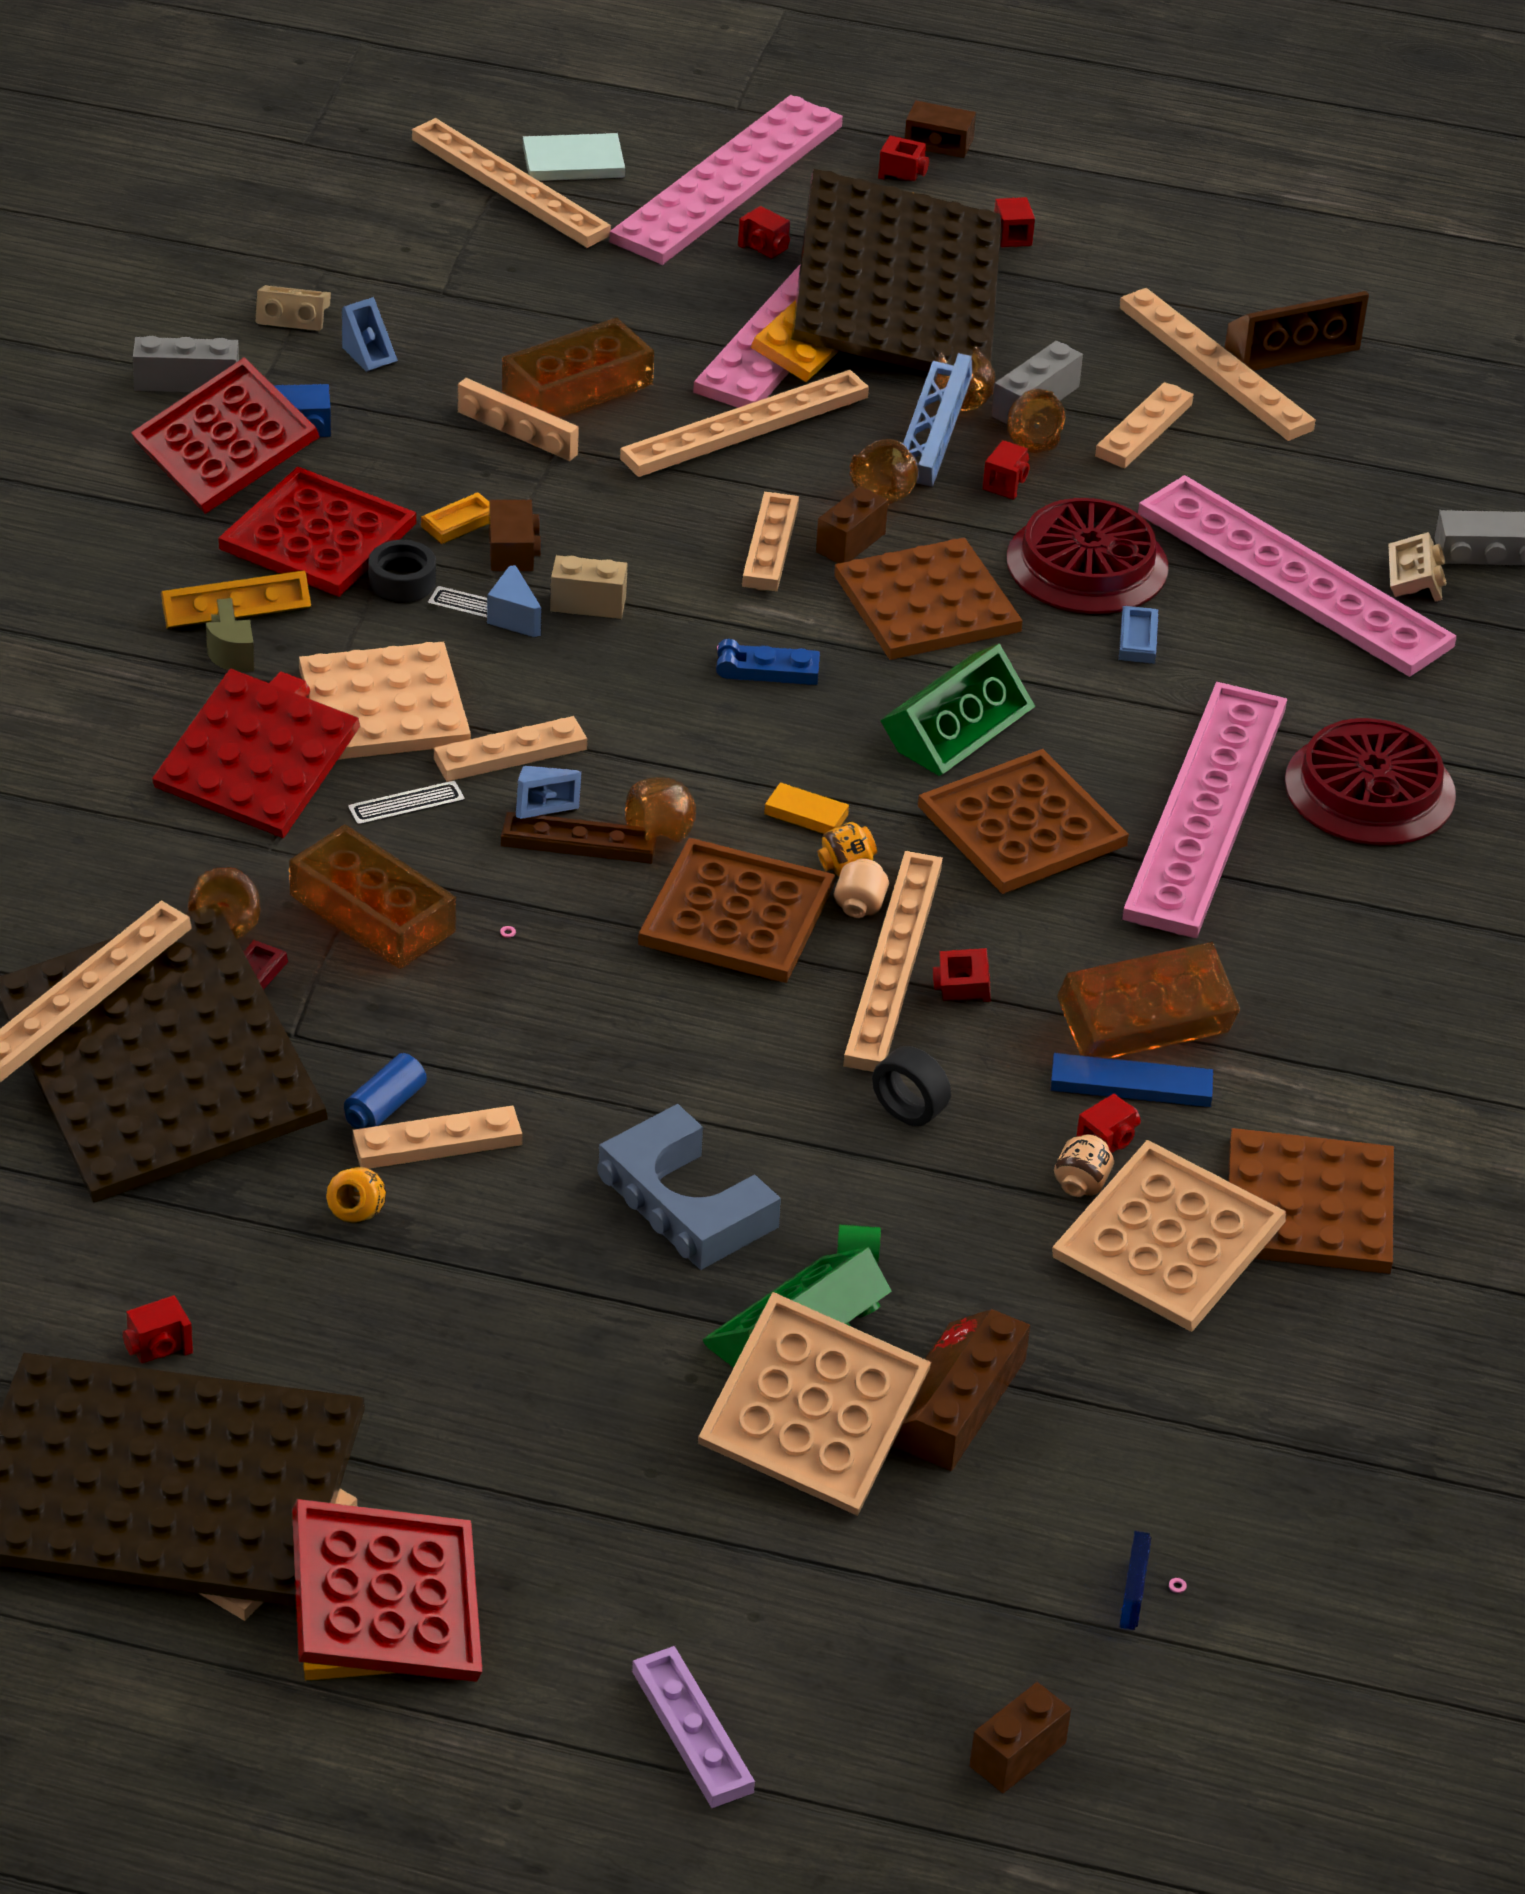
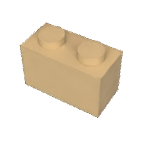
(588, 587)

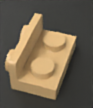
(291, 307)
(1416, 566)

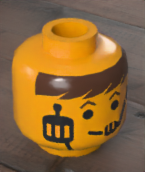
(846, 845)
(344, 1193)

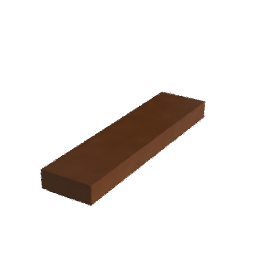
(578, 837)

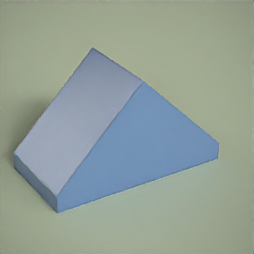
(366, 336)
(514, 605)
(547, 791)

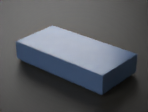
(1138, 634)

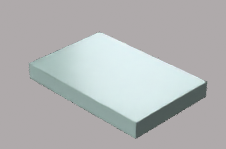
(574, 157)

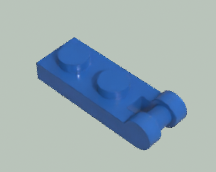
(767, 663)

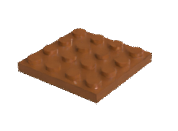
(927, 598)
(1022, 820)
(737, 910)
(1332, 1197)

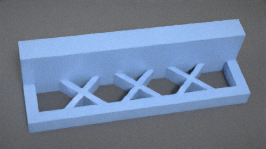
(944, 421)

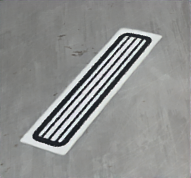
(459, 601)
(406, 802)

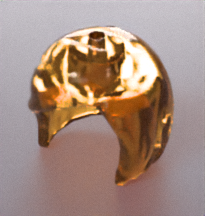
(981, 383)
(1041, 408)
(880, 469)
(661, 807)
(233, 893)

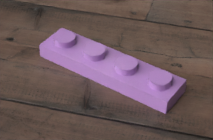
(693, 1727)

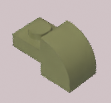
(228, 640)

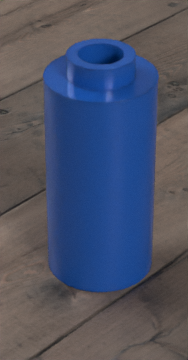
(385, 1092)

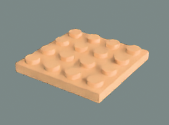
(397, 692)
(1169, 1235)
(814, 1403)

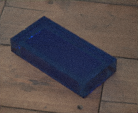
(1135, 1580)

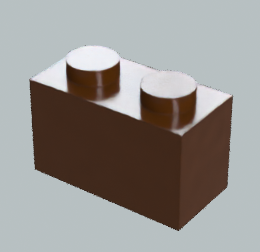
(941, 128)
(851, 525)
(513, 535)
(1020, 1737)

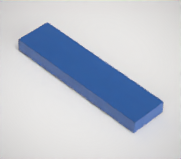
(1132, 1079)

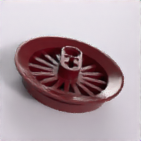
(1104, 565)
(1397, 792)

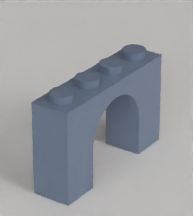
(697, 1226)

